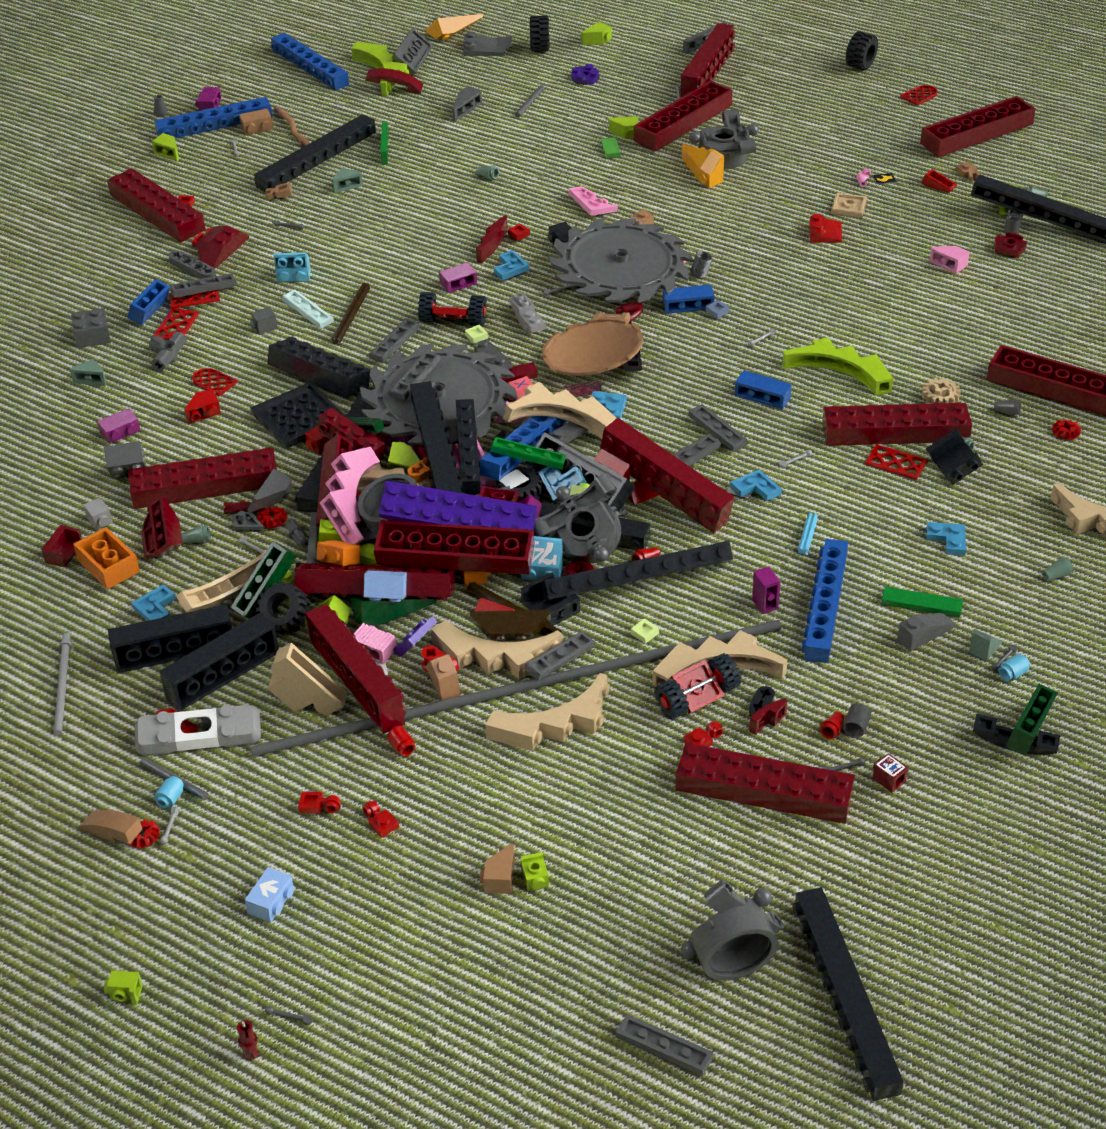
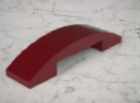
(395, 76)

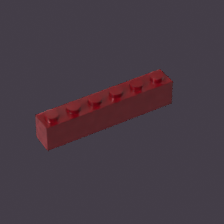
(331, 451)

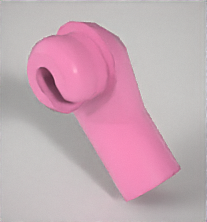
(862, 177)

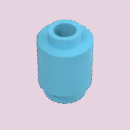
(1014, 667)
(169, 792)

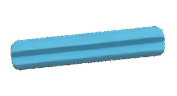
(807, 534)

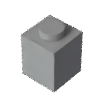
(98, 513)

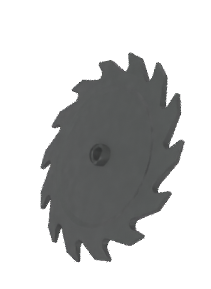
(620, 260)
(454, 378)

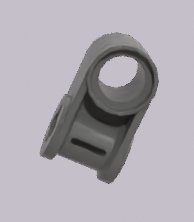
(1013, 221)

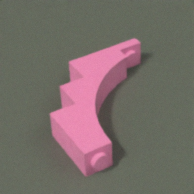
(341, 501)

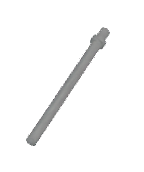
(65, 645)

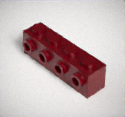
(333, 422)

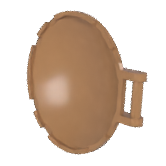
(593, 346)

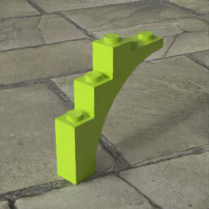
(377, 57)
(845, 360)

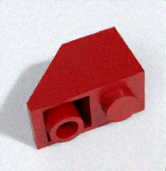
(202, 406)

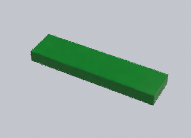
(384, 143)
(528, 453)
(922, 601)

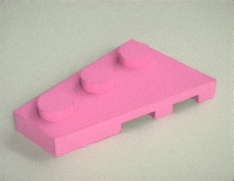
(590, 202)

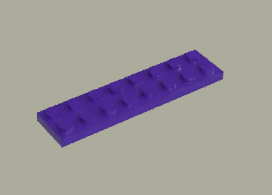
(444, 507)

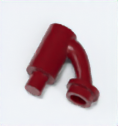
(632, 308)

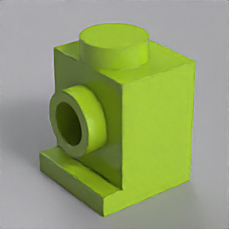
(534, 871)
(124, 986)

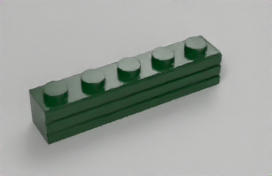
(371, 425)

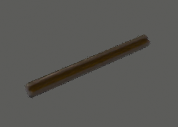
(350, 313)
(483, 592)

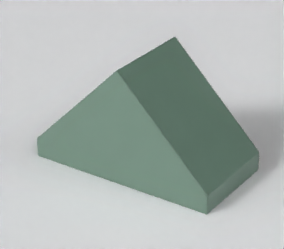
(347, 179)
(88, 373)
(983, 645)

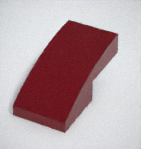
(771, 714)

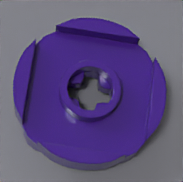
(585, 74)

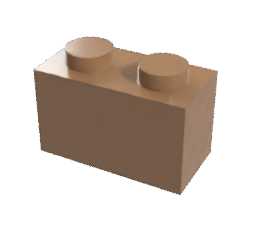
(256, 121)

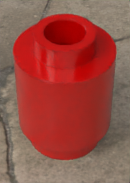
(401, 741)

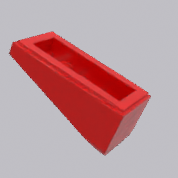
(938, 181)

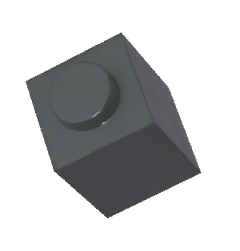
(264, 320)

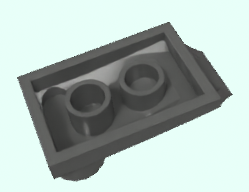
(485, 46)

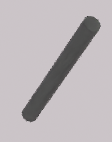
(529, 101)
(166, 774)

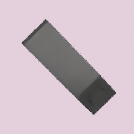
(466, 101)
(272, 491)
(922, 629)

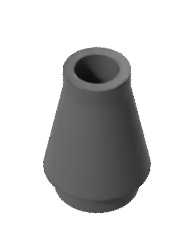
(159, 106)
(1009, 407)

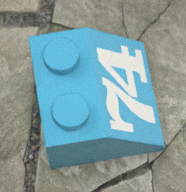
(546, 558)

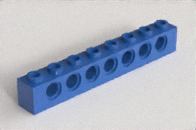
(310, 61)
(209, 119)
(530, 432)
(826, 601)

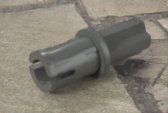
(296, 532)

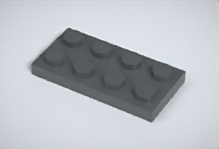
(413, 51)

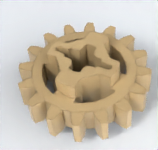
(940, 391)

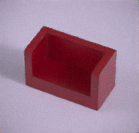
(60, 547)

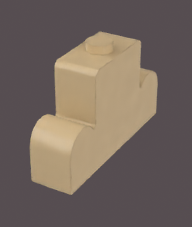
(301, 682)

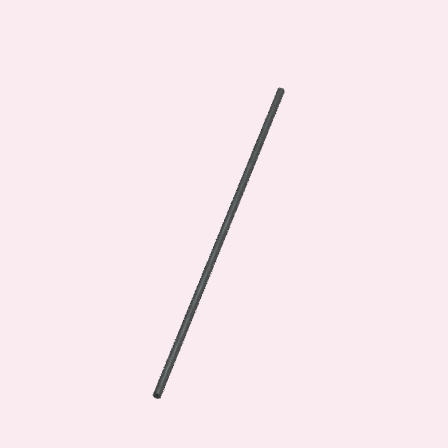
(505, 690)

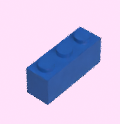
(687, 299)
(148, 302)
(763, 389)

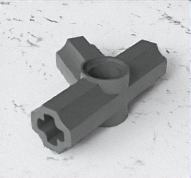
(166, 350)

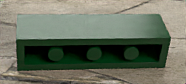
(269, 570)
(1031, 719)

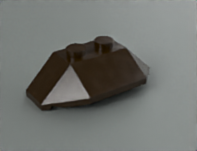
(510, 625)

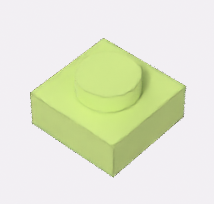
(476, 334)
(644, 631)

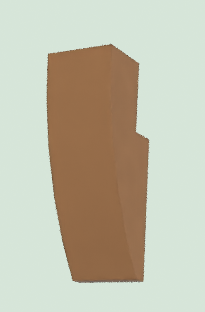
(112, 825)

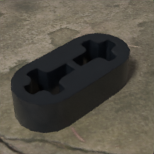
(757, 700)

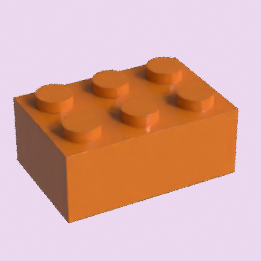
(106, 558)

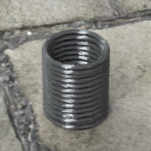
(701, 264)
(857, 720)

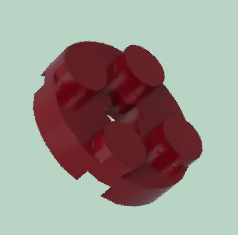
(1010, 245)

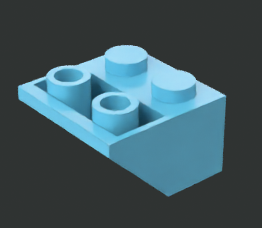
(292, 267)

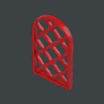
(919, 88)
(215, 372)

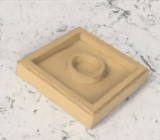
(849, 205)

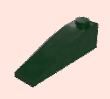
(382, 611)

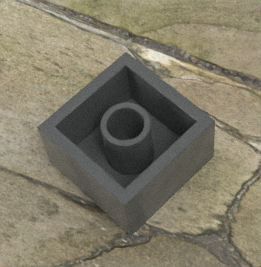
(90, 328)
(124, 457)

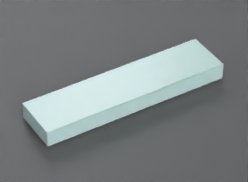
(307, 309)

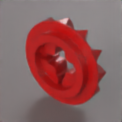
(1059, 429)
(279, 518)
(150, 837)

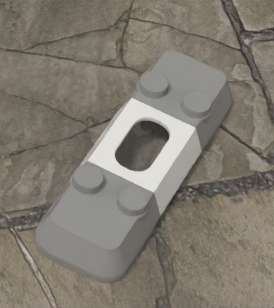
(229, 728)

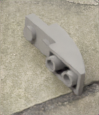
(526, 313)

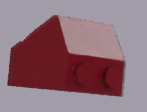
(219, 244)
(160, 529)

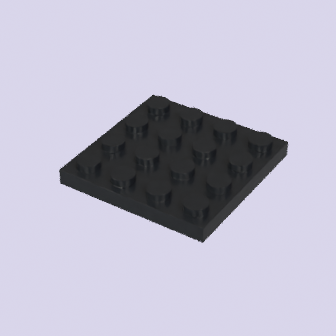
(293, 413)

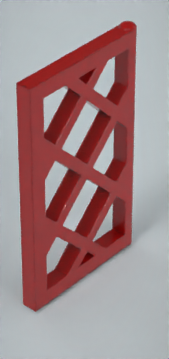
(183, 303)
(182, 314)
(902, 470)

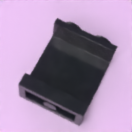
(954, 457)
(560, 608)

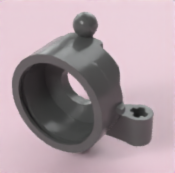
(730, 140)
(370, 502)
(607, 528)
(737, 936)

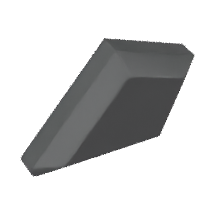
(246, 521)

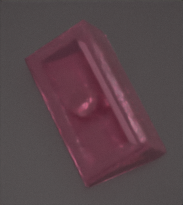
(583, 389)

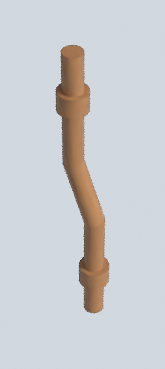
(284, 115)

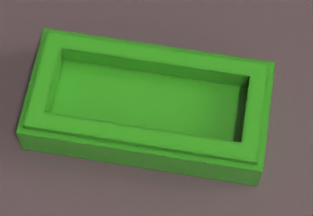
(610, 148)

